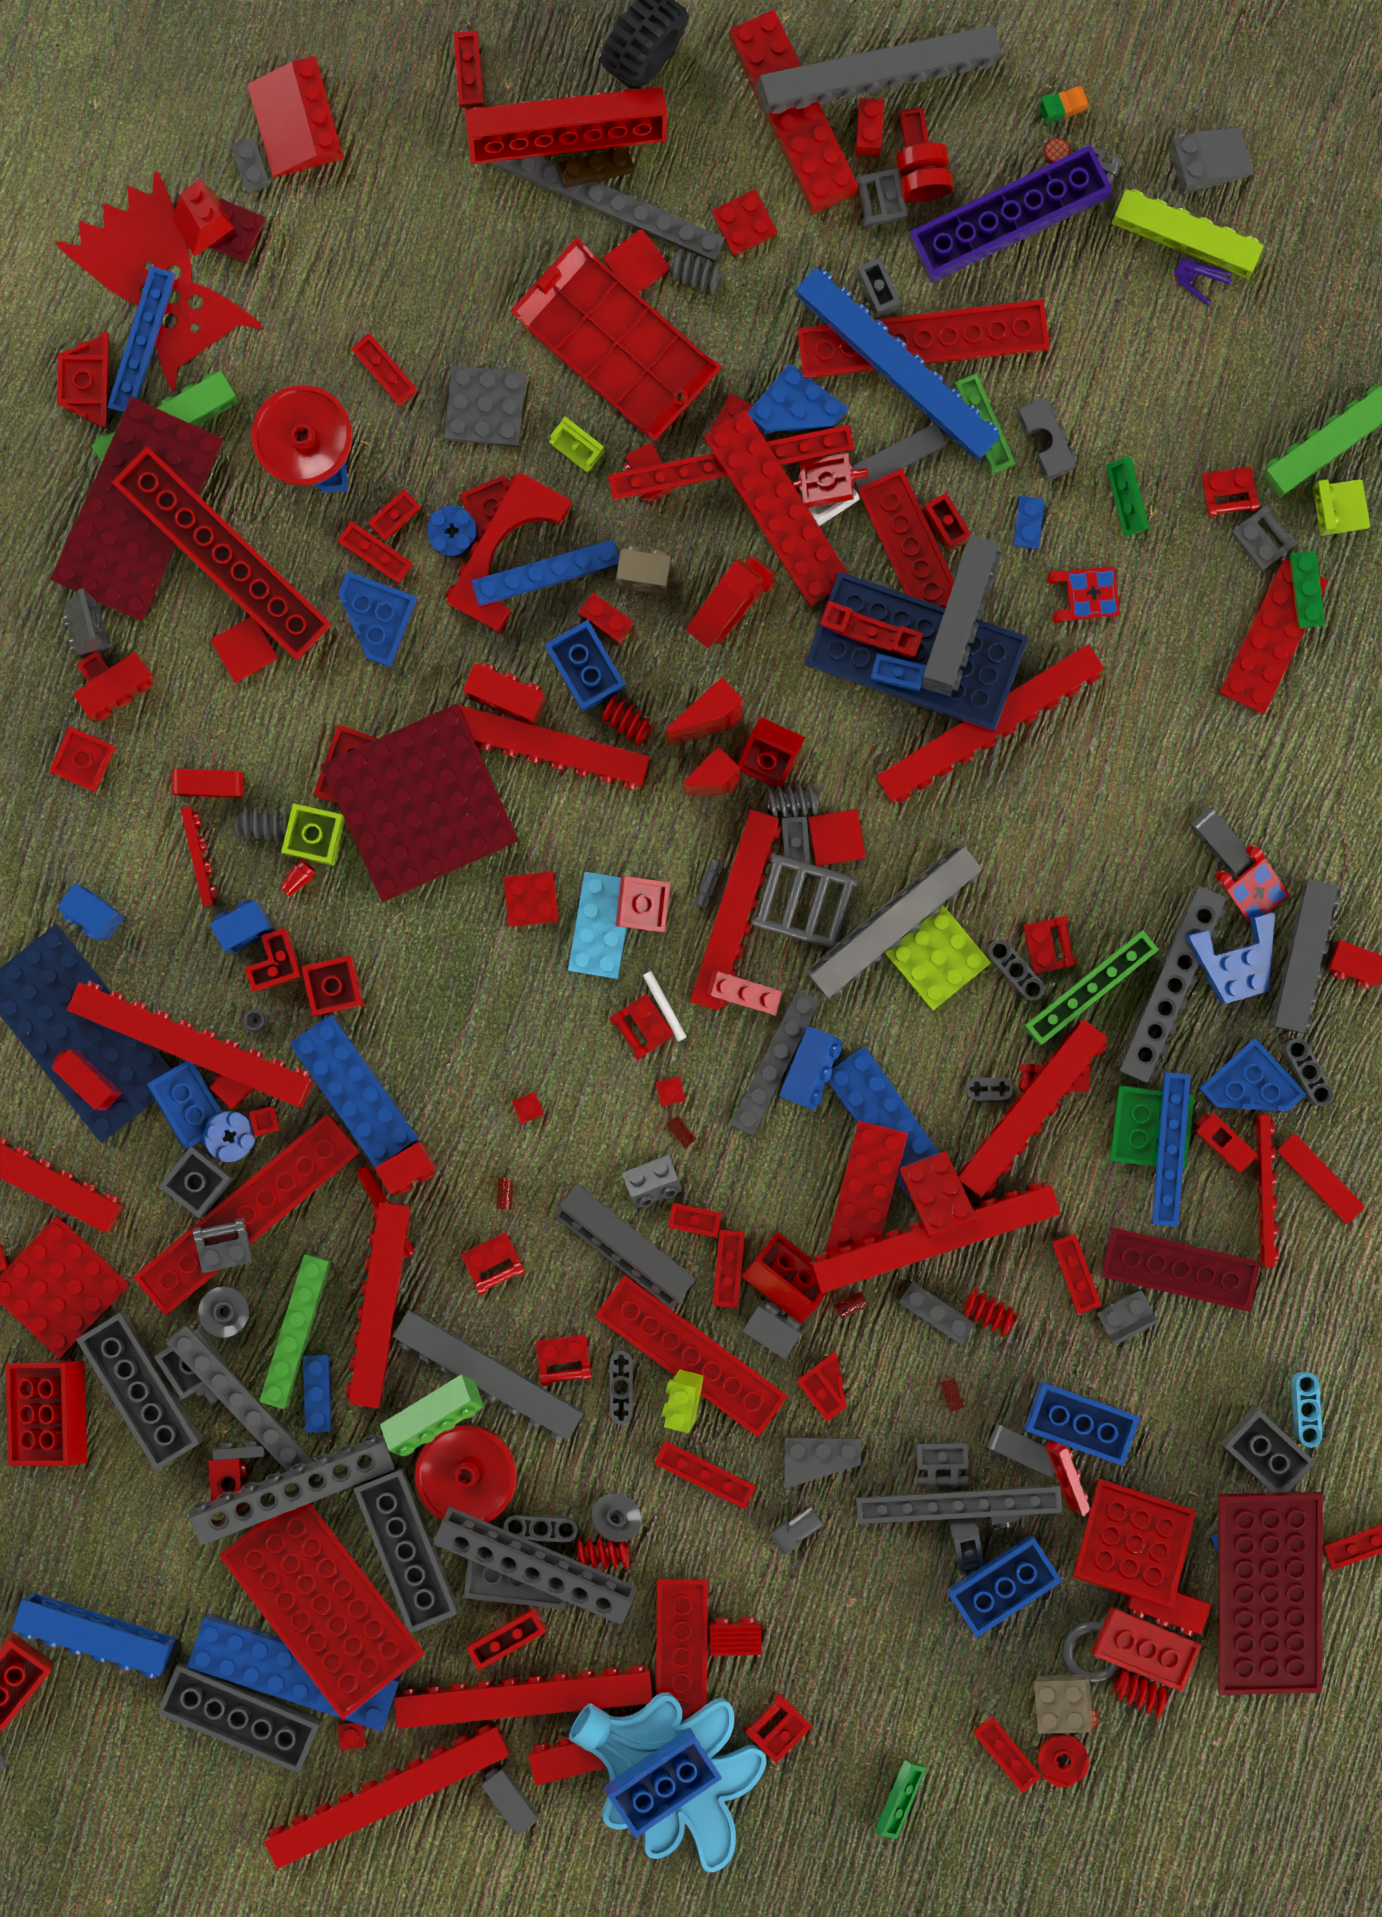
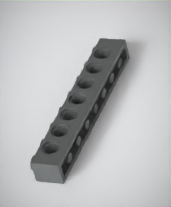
(1130, 1063)
(283, 1501)
(535, 1565)

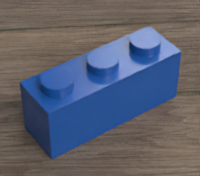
(811, 1068)

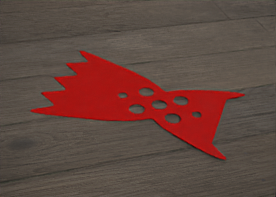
(150, 234)

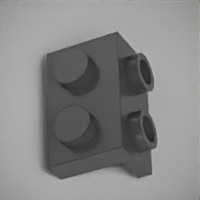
(652, 1182)

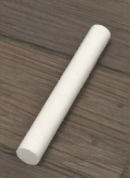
(664, 1006)

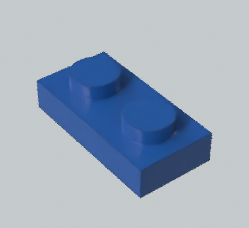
(1028, 522)
(898, 672)

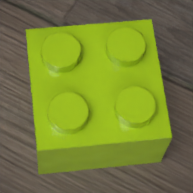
(313, 834)

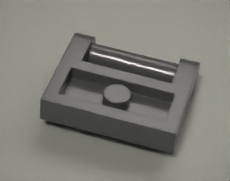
(888, 195)
(1256, 541)
(223, 1254)

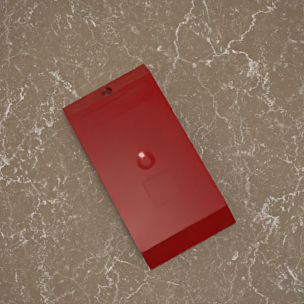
(614, 340)

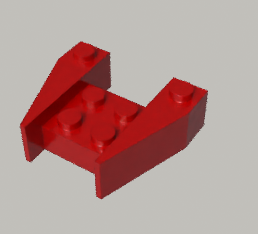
(731, 600)

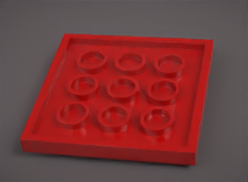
(59, 1287)
(1134, 1544)

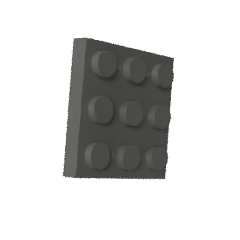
(485, 406)

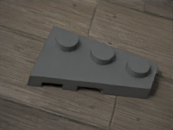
(817, 1457)

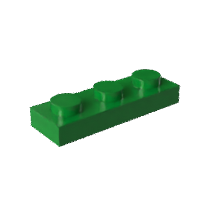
(1127, 496)
(1307, 589)
(900, 1799)

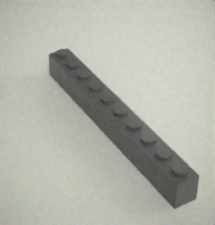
(878, 69)

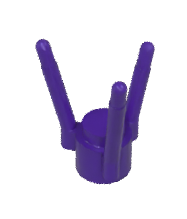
(1189, 269)

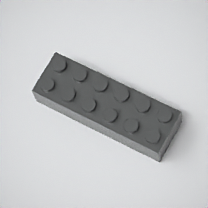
(961, 612)
(140, 1390)
(406, 1550)
(240, 1717)

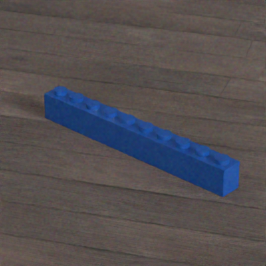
(897, 364)

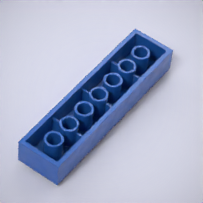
(267, 1665)

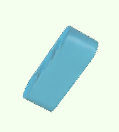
(1312, 1420)

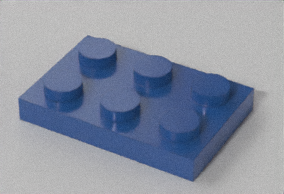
(184, 1102)

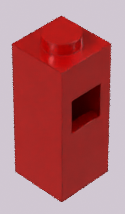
(1224, 1142)

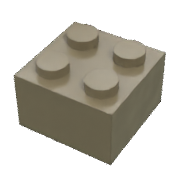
(644, 570)
(1063, 1704)

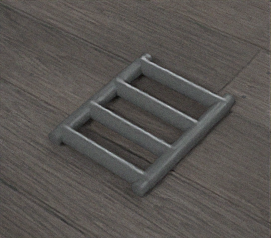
(785, 926)

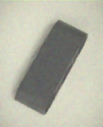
(1222, 842)
(1027, 975)
(1298, 1063)
(1021, 1449)
(552, 1521)

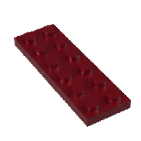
(1180, 1269)

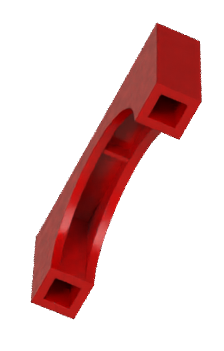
(524, 503)

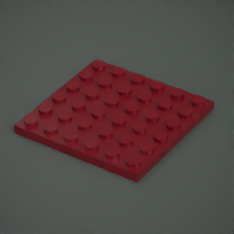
(419, 802)

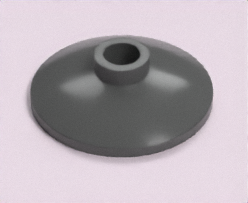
(210, 1312)
(619, 1508)

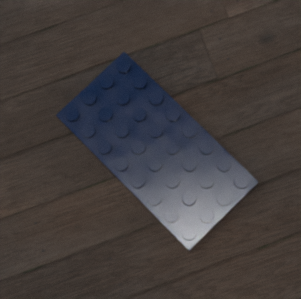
(984, 680)
(34, 1005)

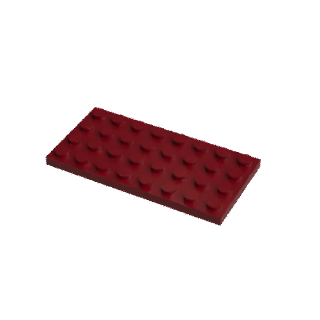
(113, 544)
(1270, 1593)

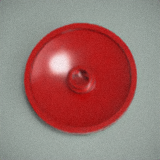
(302, 435)
(467, 1471)

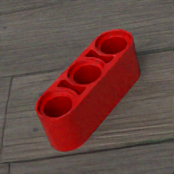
(207, 783)

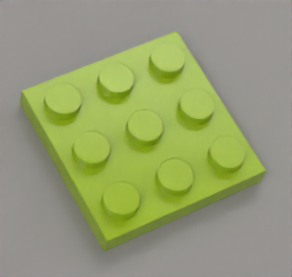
(938, 958)

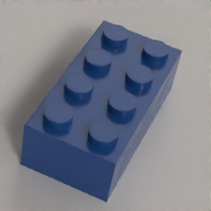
(1081, 1423)
(1003, 1585)
(662, 1782)

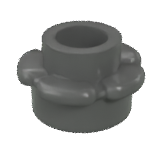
(248, 1020)

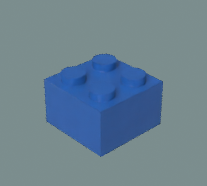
(90, 911)
(242, 926)

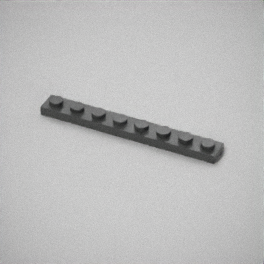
(238, 1399)
(959, 1504)

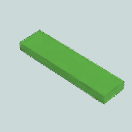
(972, 392)

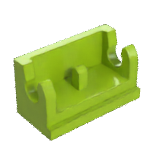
(576, 445)

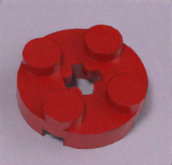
(1057, 1746)

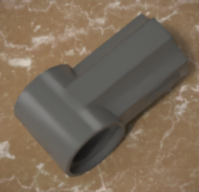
(791, 1533)

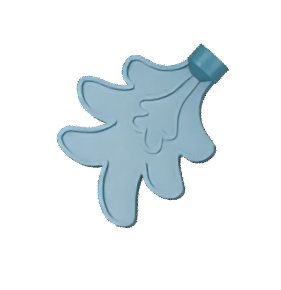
(630, 1739)

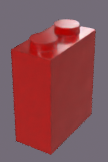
(86, 1079)

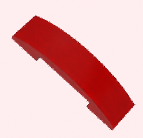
(871, 631)

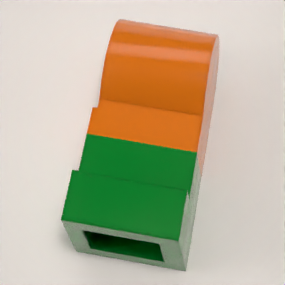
(1063, 105)

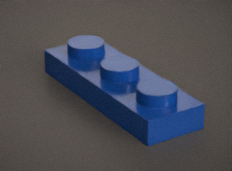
(317, 1393)

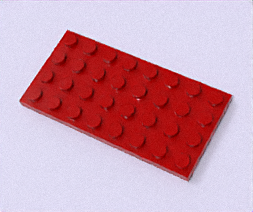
(322, 1607)

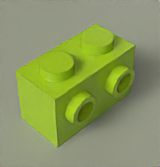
(683, 1401)

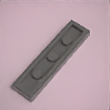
(902, 454)

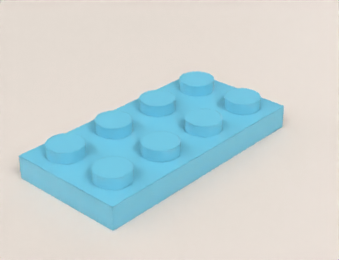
(596, 939)

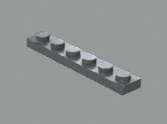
(775, 1062)

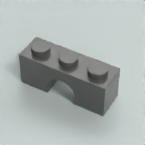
(1040, 419)

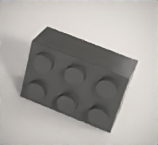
(1267, 1452)

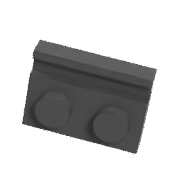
(1127, 1317)

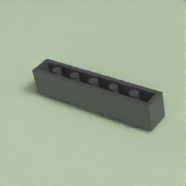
(1305, 956)
(624, 1246)

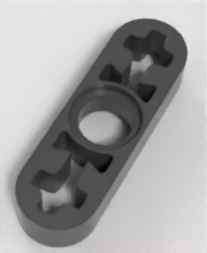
(627, 1368)

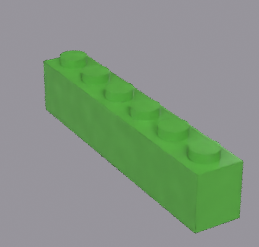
(193, 405)
(1325, 444)
(1090, 988)
(295, 1331)

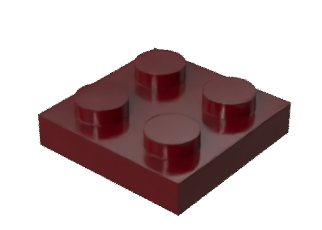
(242, 239)

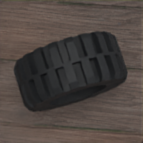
(644, 40)

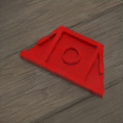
(85, 380)

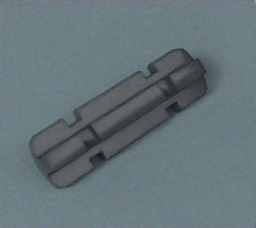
(708, 884)

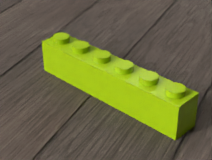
(1187, 233)

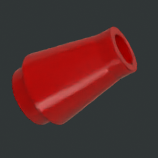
(298, 876)

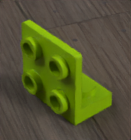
(1340, 506)

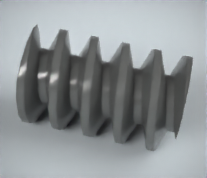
(695, 272)
(792, 800)
(261, 824)

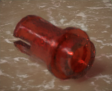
(681, 1131)
(504, 1193)
(851, 1305)
(952, 1395)

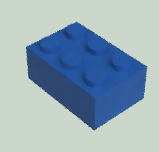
(585, 666)

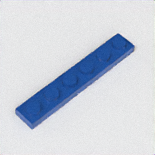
(142, 338)
(545, 573)
(1170, 1149)

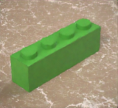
(432, 1415)

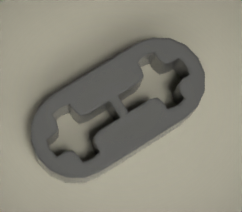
(989, 1095)

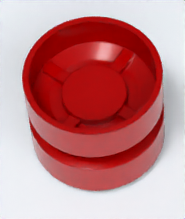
(924, 172)

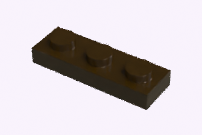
(595, 167)

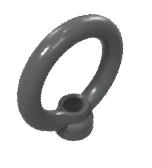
(1070, 1662)

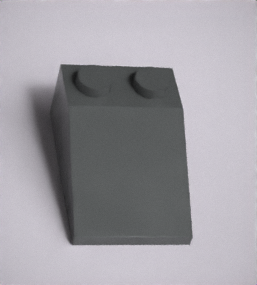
(1210, 158)
(86, 624)

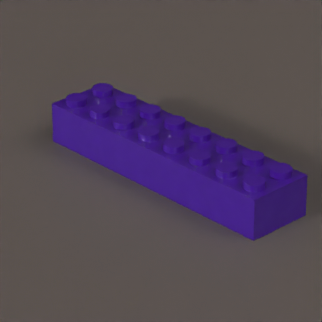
(1010, 214)

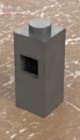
(509, 1799)

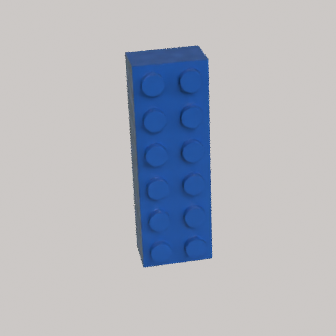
(354, 1091)
(94, 1634)

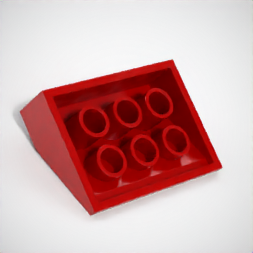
(295, 118)
(711, 714)
(46, 1413)

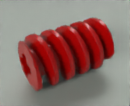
(627, 720)
(989, 1312)
(603, 1554)
(1141, 1692)

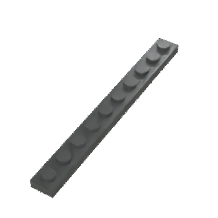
(619, 207)

